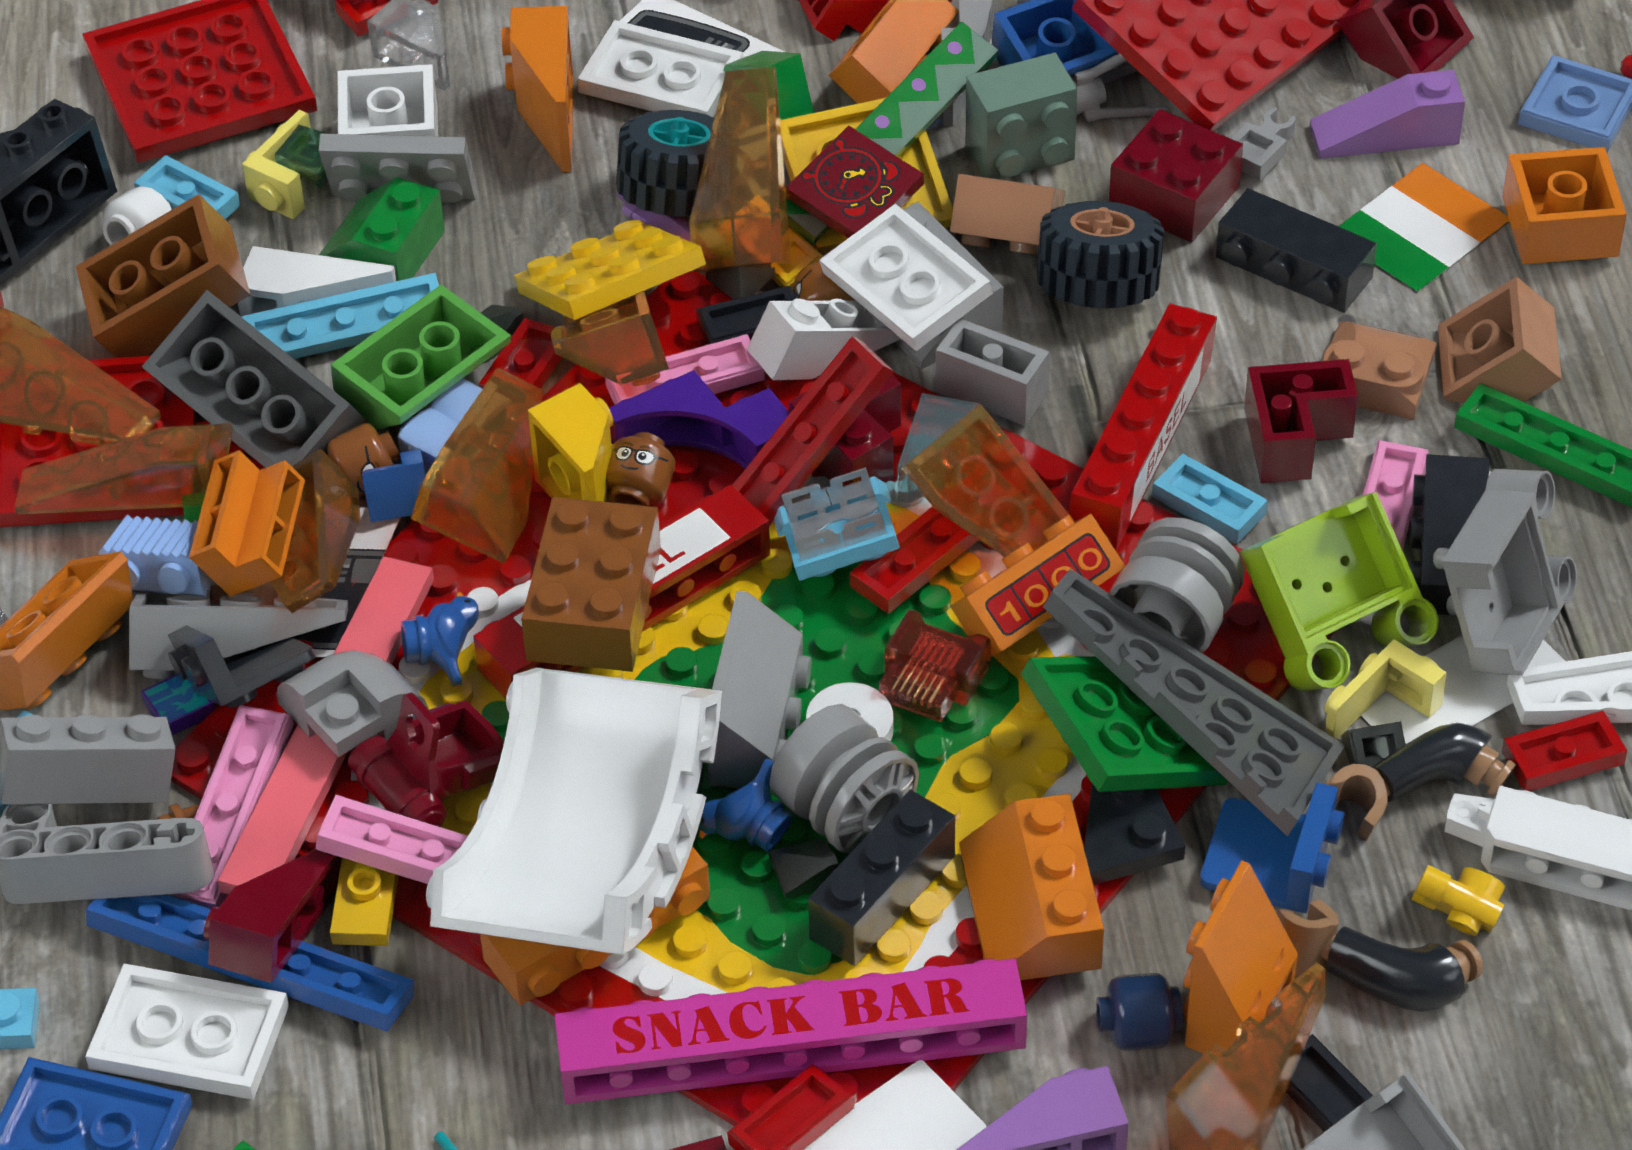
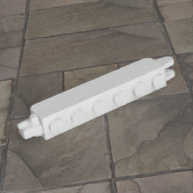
(1548, 843)

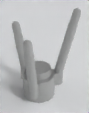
(1092, 91)

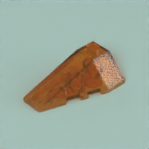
(741, 188)
(985, 484)
(321, 532)
(1236, 1092)

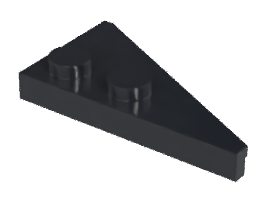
(1129, 834)

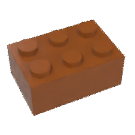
(157, 274)
(591, 584)

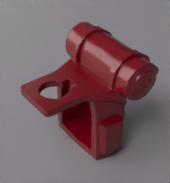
(428, 759)

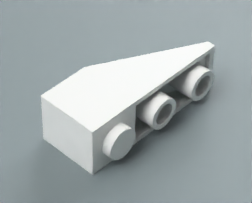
(289, 278)
(804, 336)

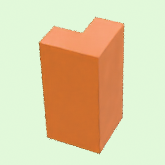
(246, 522)

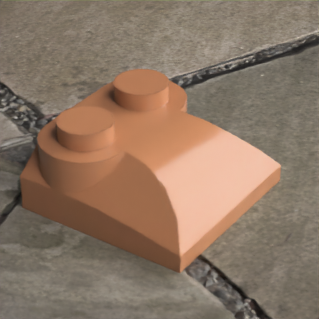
(1385, 365)

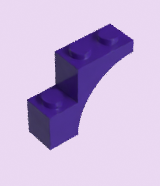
(690, 415)

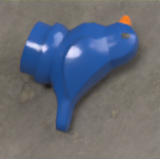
(440, 635)
(748, 814)

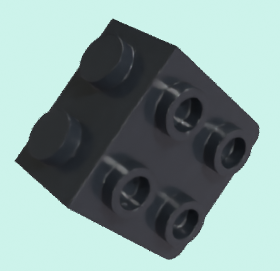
(234, 683)

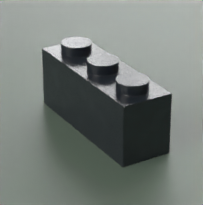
(1296, 250)
(1447, 499)
(881, 877)

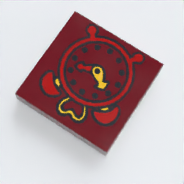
(853, 183)

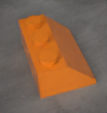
(58, 626)
(1034, 889)

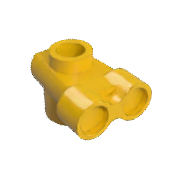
(1469, 902)

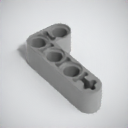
(98, 860)

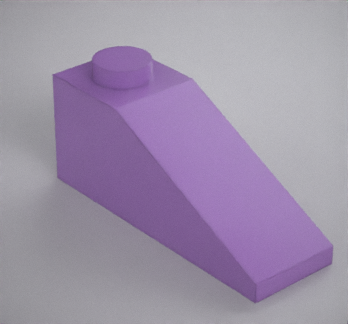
(1401, 115)
(1062, 1114)

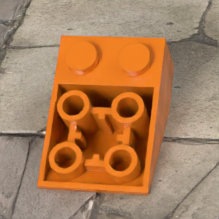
(1236, 963)

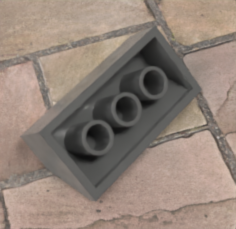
(245, 379)

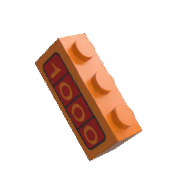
(1014, 599)

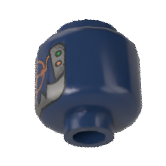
(1140, 1011)

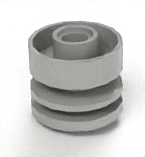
(1182, 579)
(841, 775)

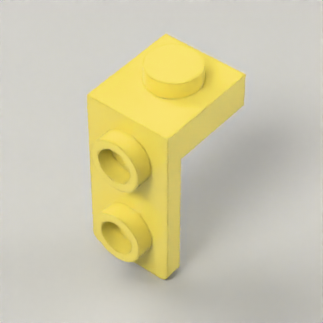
(271, 183)
(1395, 670)

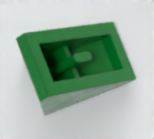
(791, 80)

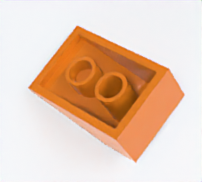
(542, 75)

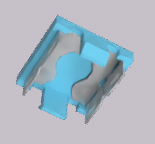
(837, 528)

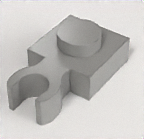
(1264, 143)

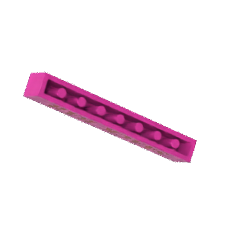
(788, 1028)

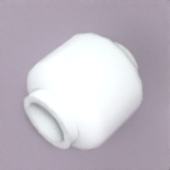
(132, 212)

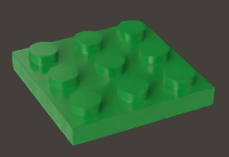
(1112, 729)

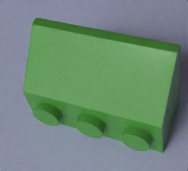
(415, 358)

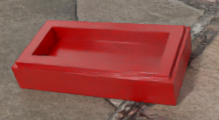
(794, 1114)

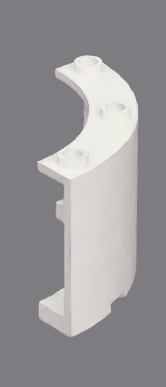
(583, 812)

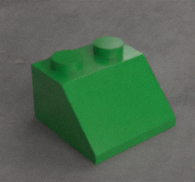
(391, 227)

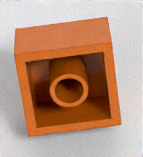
(1564, 205)

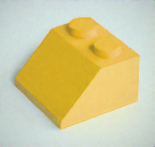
(572, 445)

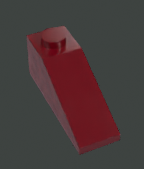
(271, 915)

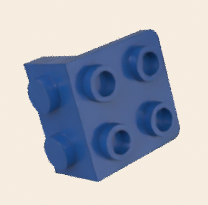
(1283, 864)

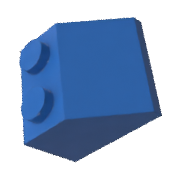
(1048, 28)

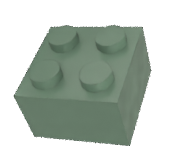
(1021, 117)

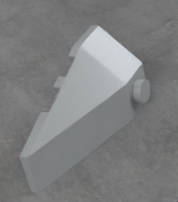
(233, 622)

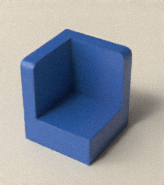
(394, 488)

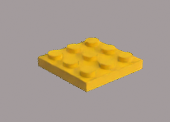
(810, 134)
(608, 269)

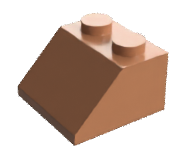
(1002, 211)
(1502, 343)

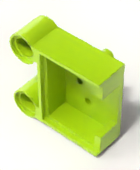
(1330, 576)

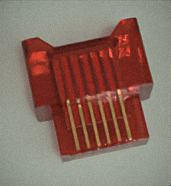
(932, 667)

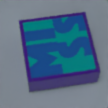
(177, 702)

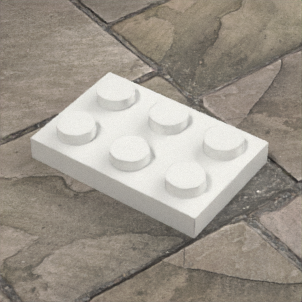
(656, 70)
(906, 277)
(187, 1031)

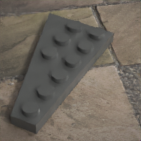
(1233, 725)

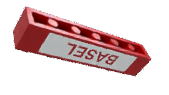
(1144, 421)
(696, 555)

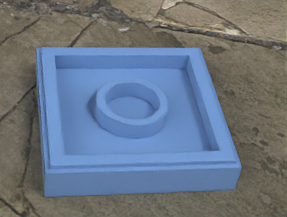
(1578, 103)

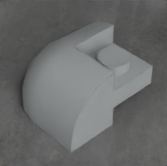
(346, 699)

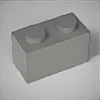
(992, 370)

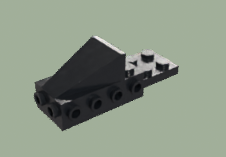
(49, 181)

